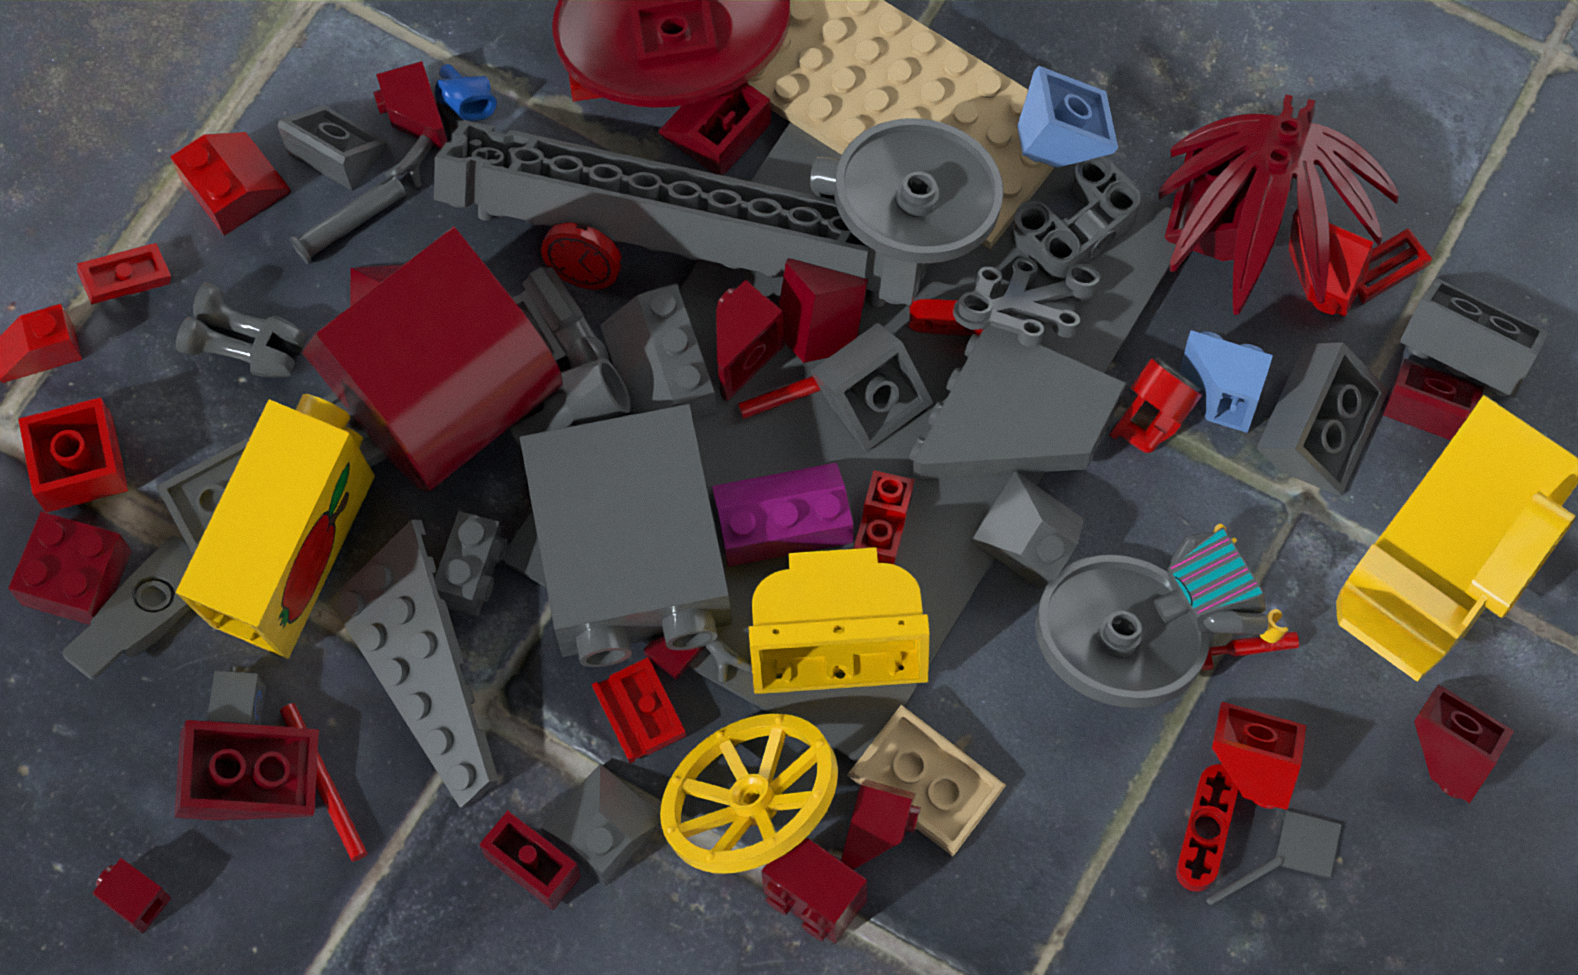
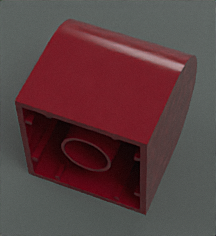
(435, 361)

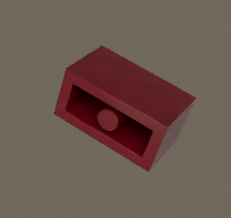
(530, 860)

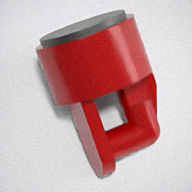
(1169, 393)

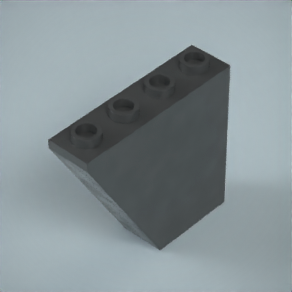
(1016, 412)

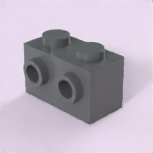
(469, 562)

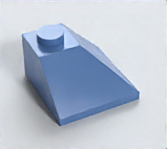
(1065, 121)

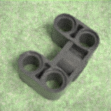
(1086, 232)

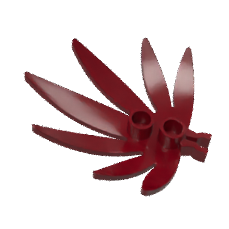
(1279, 152)

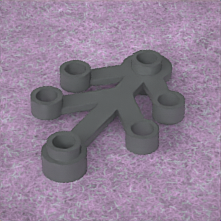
(977, 310)

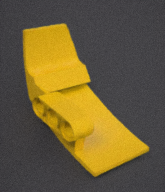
(1461, 541)

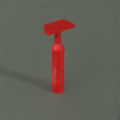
(1251, 646)

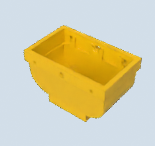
(836, 617)

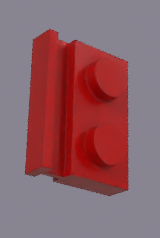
(639, 710)

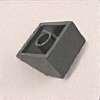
(872, 386)

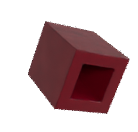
(130, 894)

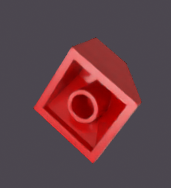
(1347, 267)
(1259, 753)

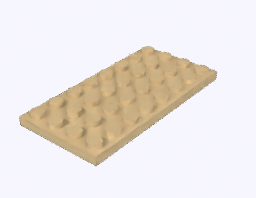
(873, 64)

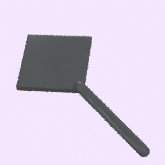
(1304, 846)

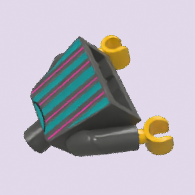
(1217, 589)

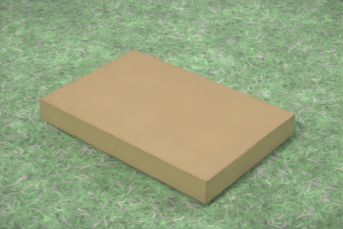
(948, 783)

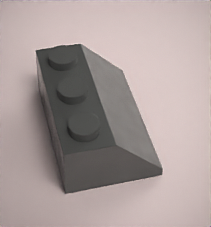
(1473, 338)
(659, 354)
(1323, 416)

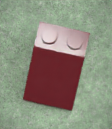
(245, 771)

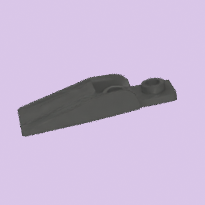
(135, 613)

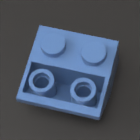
(1228, 377)

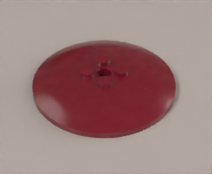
(629, 58)

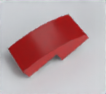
(885, 515)

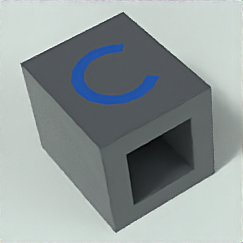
(236, 696)

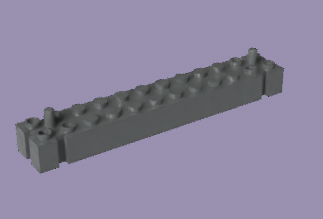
(660, 207)

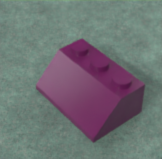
(783, 514)

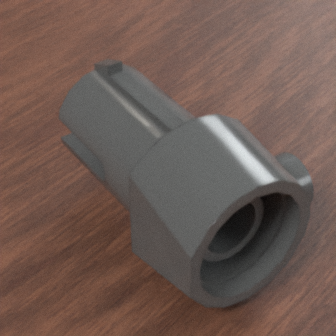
(587, 396)

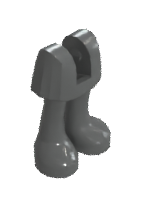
(210, 310)

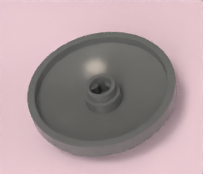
(918, 190)
(1108, 638)

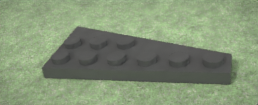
(415, 654)

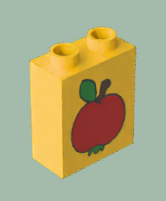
(279, 525)

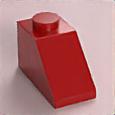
(38, 343)

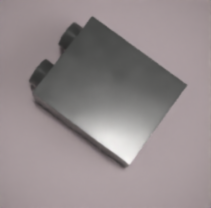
(626, 535)

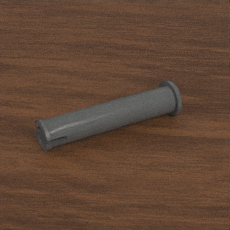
(348, 218)

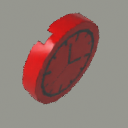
(581, 256)

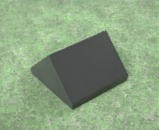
(331, 144)

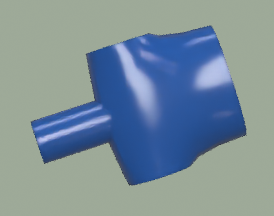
(465, 96)

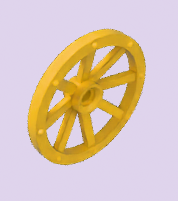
(752, 797)

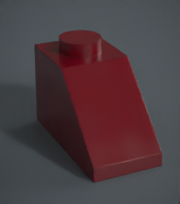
(410, 102)
(878, 822)

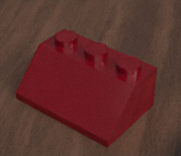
(1221, 238)

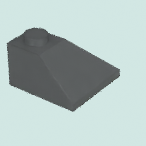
(1029, 531)
(602, 824)

